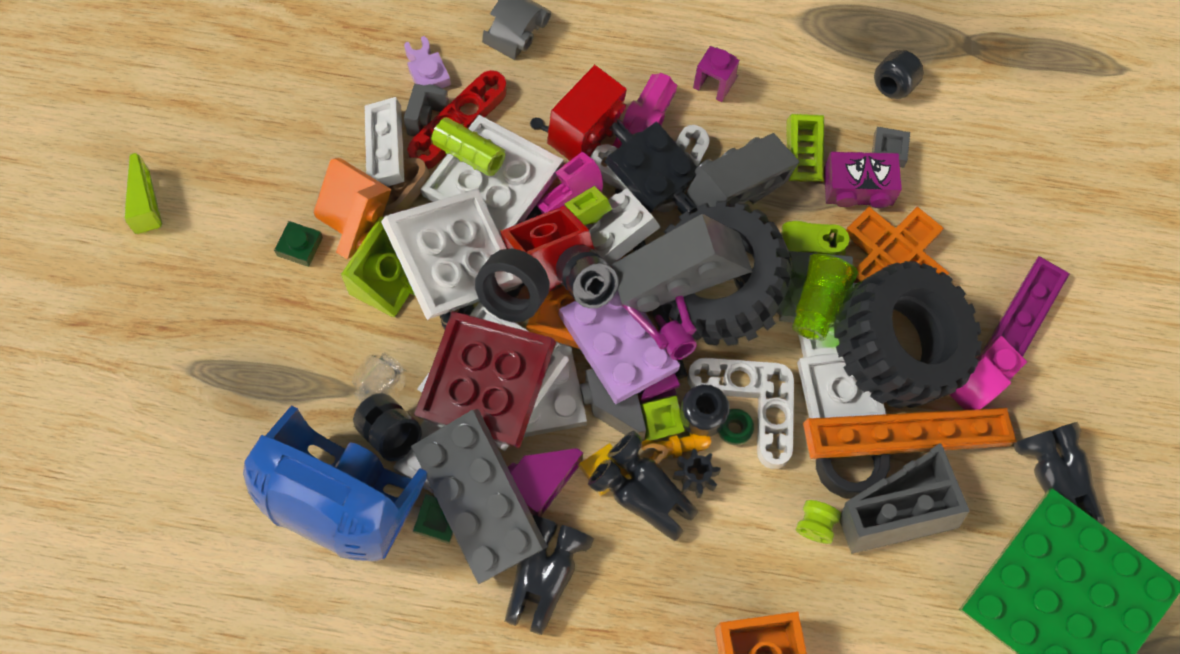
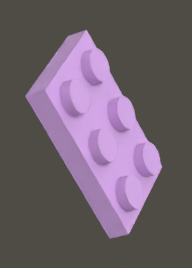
(617, 347)

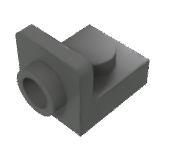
(420, 106)

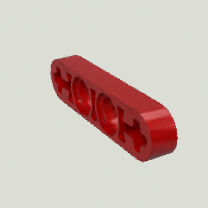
(471, 94)

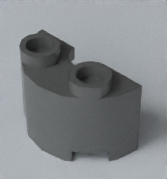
(514, 26)

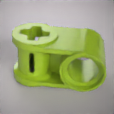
(815, 238)

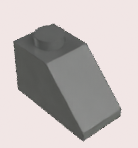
(622, 416)

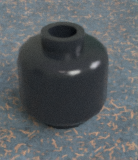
(898, 74)
(704, 400)

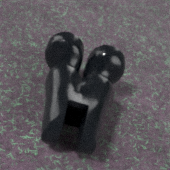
(1066, 473)
(649, 490)
(544, 577)

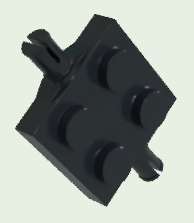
(652, 167)

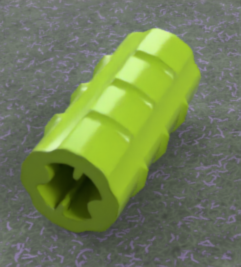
(468, 146)

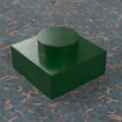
(298, 243)
(432, 521)

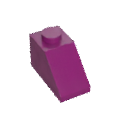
(544, 476)

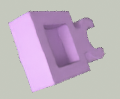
(426, 68)

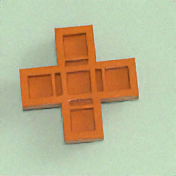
(890, 244)

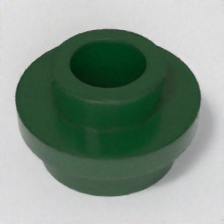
(747, 427)

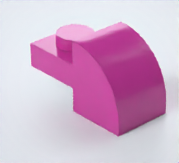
(576, 178)
(992, 375)

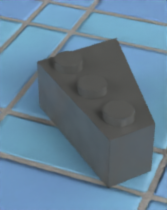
(743, 173)
(681, 264)
(906, 506)

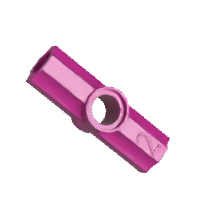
(650, 105)

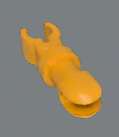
(676, 446)

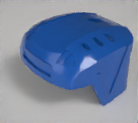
(328, 503)

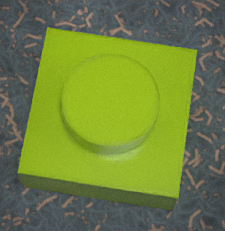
(589, 206)
(662, 417)

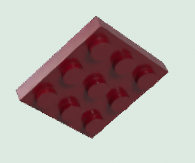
(486, 370)

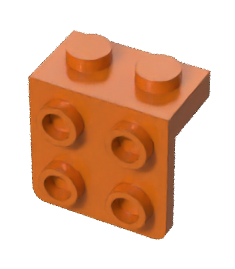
(350, 204)

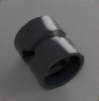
(586, 276)
(387, 426)

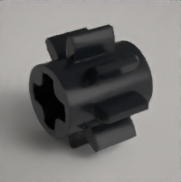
(703, 467)

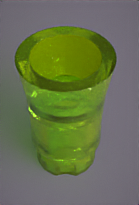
(822, 295)

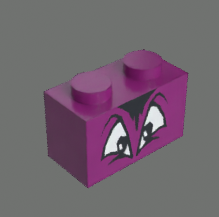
(862, 179)

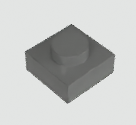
(892, 141)

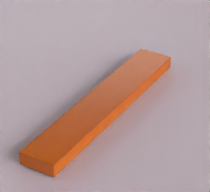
(908, 432)

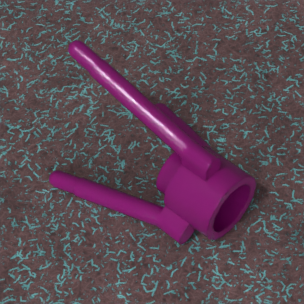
(673, 336)

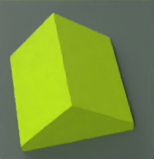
(376, 273)

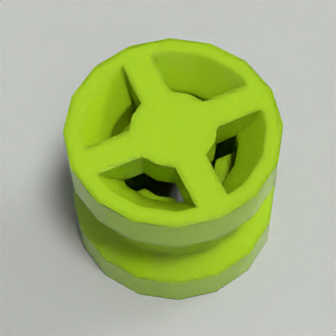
(818, 521)

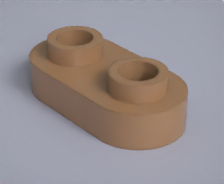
(405, 193)

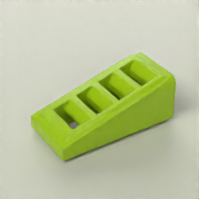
(806, 122)
(141, 203)

